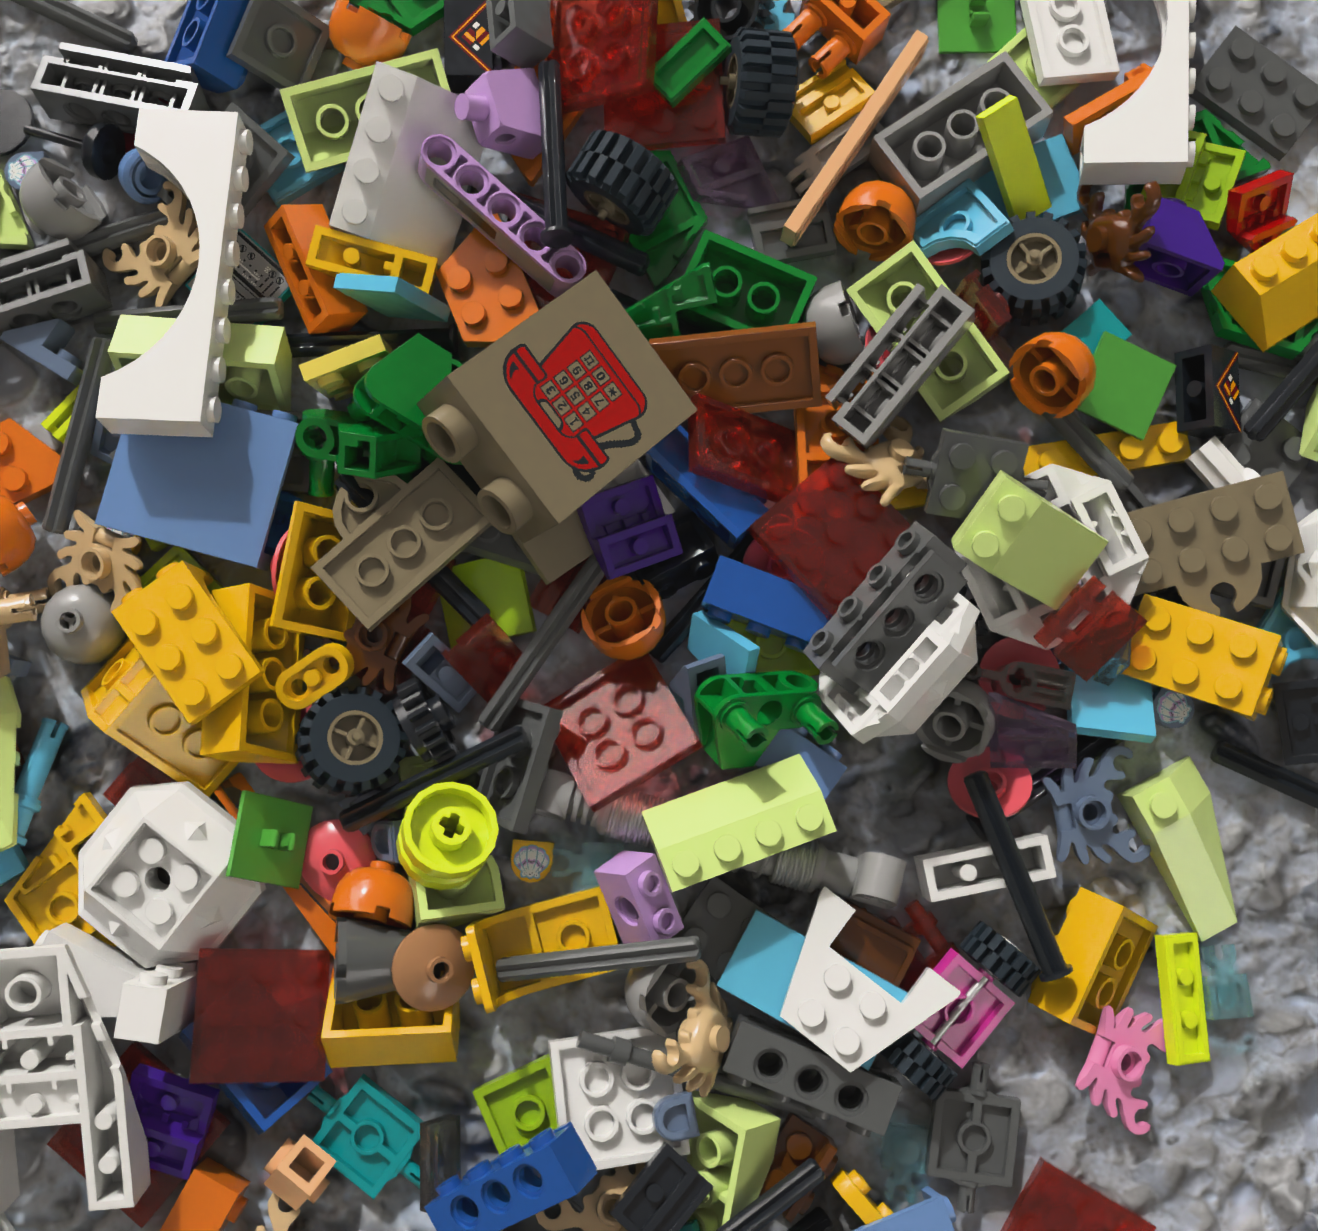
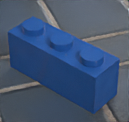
(762, 603)

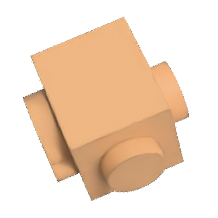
(299, 1171)

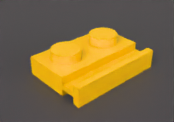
(829, 102)

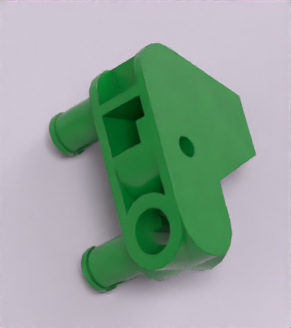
(395, 387)
(347, 443)
(746, 710)

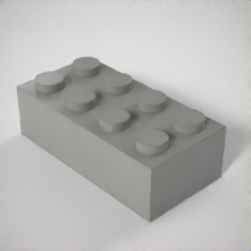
(941, 141)

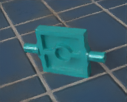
(368, 1135)

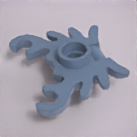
(1085, 811)

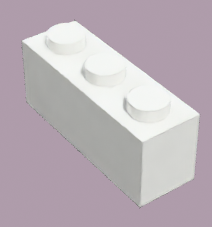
(975, 868)
(157, 1003)

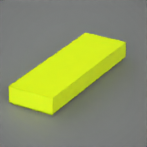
(1013, 158)
(1182, 998)

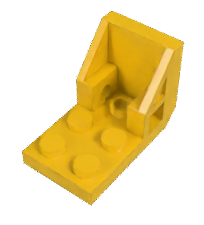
(140, 715)

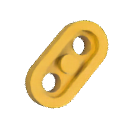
(316, 674)
(854, 1191)

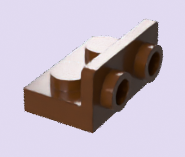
(795, 1144)

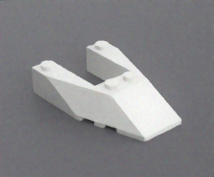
(64, 1072)

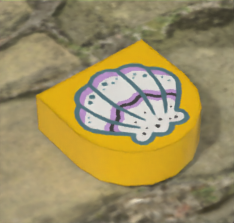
(531, 859)

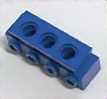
(514, 1184)

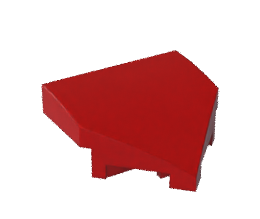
(1259, 209)

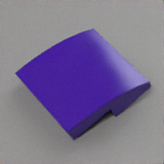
(629, 527)
(172, 1118)

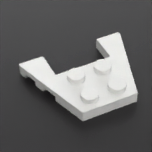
(844, 1007)

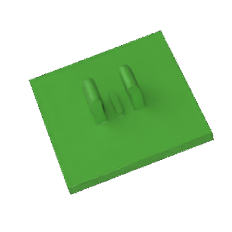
(974, 25)
(1126, 386)
(269, 840)

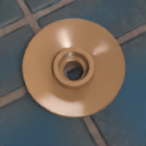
(415, 963)

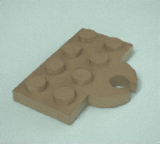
(398, 539)
(1217, 540)

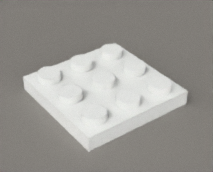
(611, 1101)

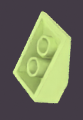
(1027, 541)

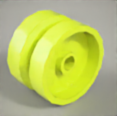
(452, 811)

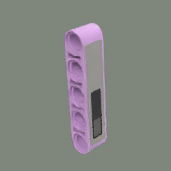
(497, 198)

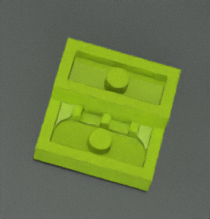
(1208, 181)
(501, 590)

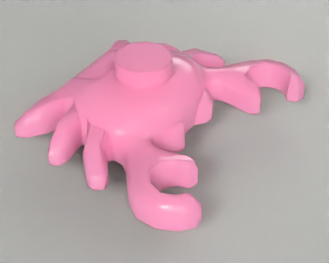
(1119, 1061)

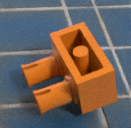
(849, 25)

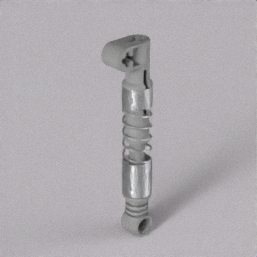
(807, 867)

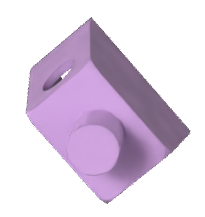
(504, 111)

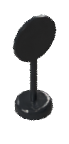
(100, 148)

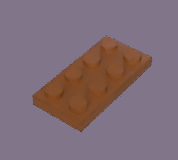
(748, 367)

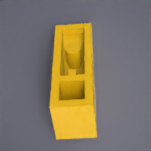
(341, 252)

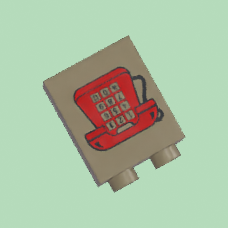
(554, 409)

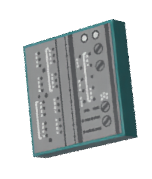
(256, 274)

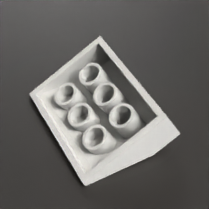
(381, 182)

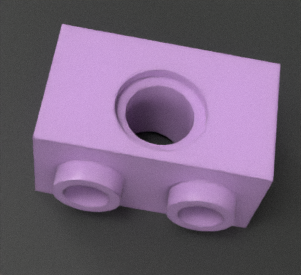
(638, 897)

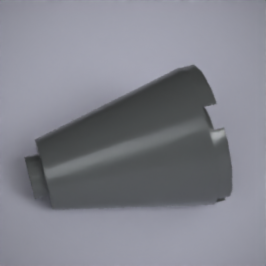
(365, 959)

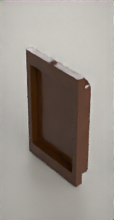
(876, 945)

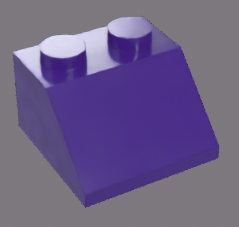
(1180, 249)

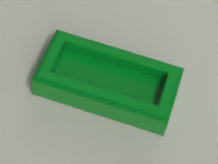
(689, 62)

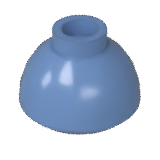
(138, 180)

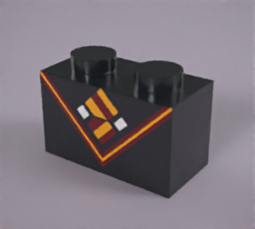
(467, 44)
(1207, 392)

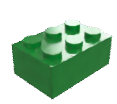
(749, 288)

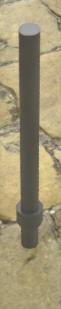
(622, 1052)

